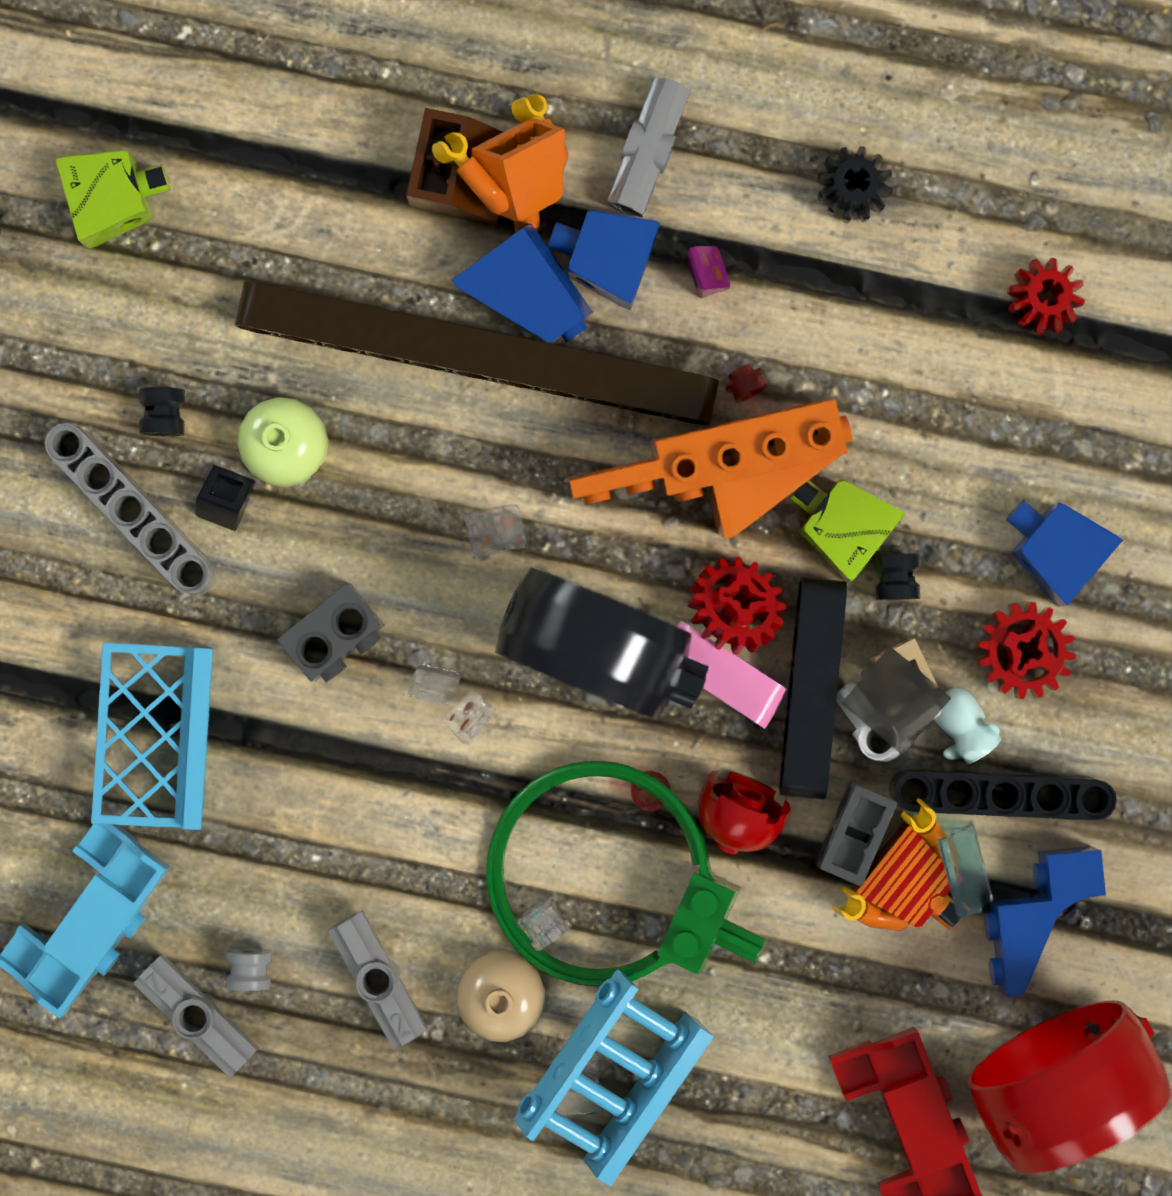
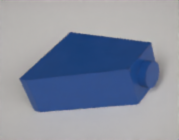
(527, 287)

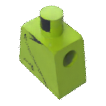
(108, 193)
(845, 524)

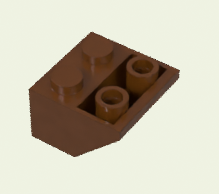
(436, 184)

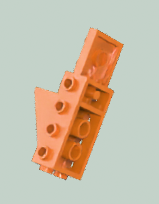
(739, 484)

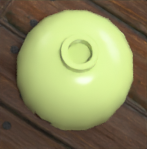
(282, 442)

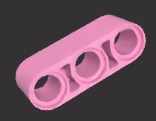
(736, 681)

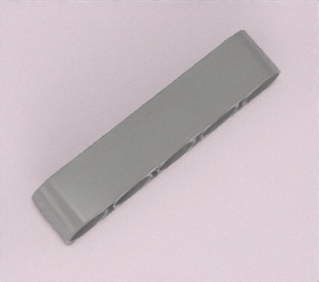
(111, 500)

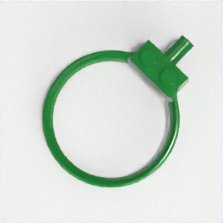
(697, 922)

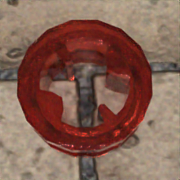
(643, 804)

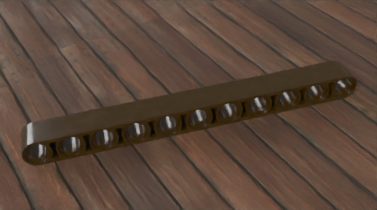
(476, 353)

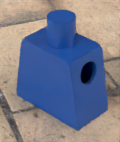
(607, 253)
(1060, 548)

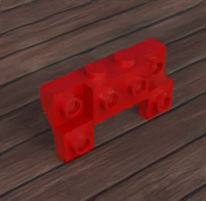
(917, 1110)

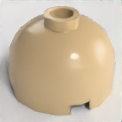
(501, 996)

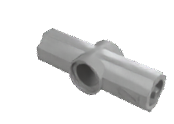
(648, 147)
(174, 993)
(390, 1006)

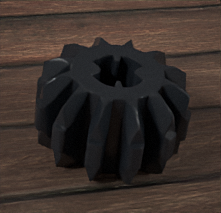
(851, 169)

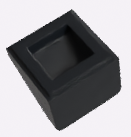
(224, 497)

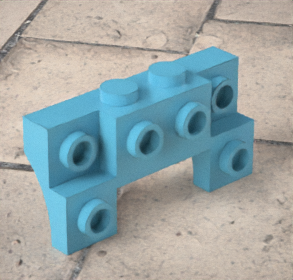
(85, 940)

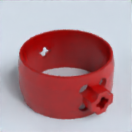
(1068, 1092)

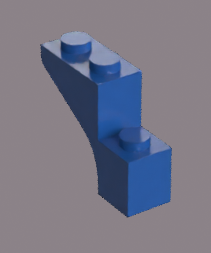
(1024, 924)

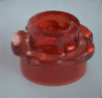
(746, 383)

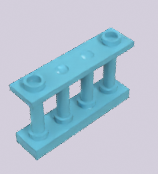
(644, 1103)

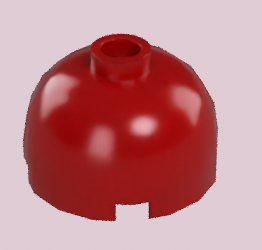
(740, 812)

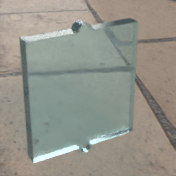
(965, 870)

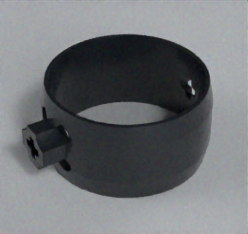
(599, 645)

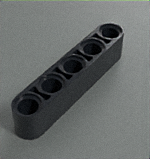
(813, 688)
(1023, 798)

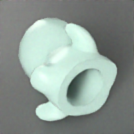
(965, 724)

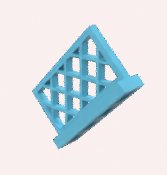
(192, 742)

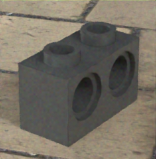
(325, 623)
(855, 834)

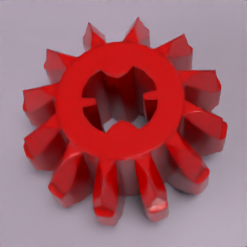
(1058, 309)

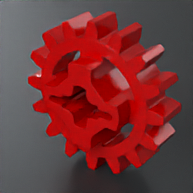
(737, 605)
(1042, 659)

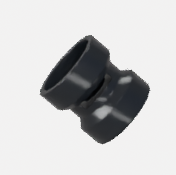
(162, 411)
(897, 576)

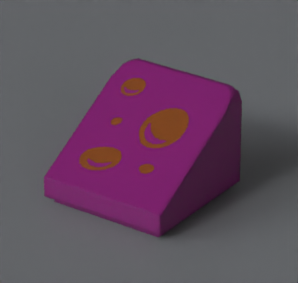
(707, 270)

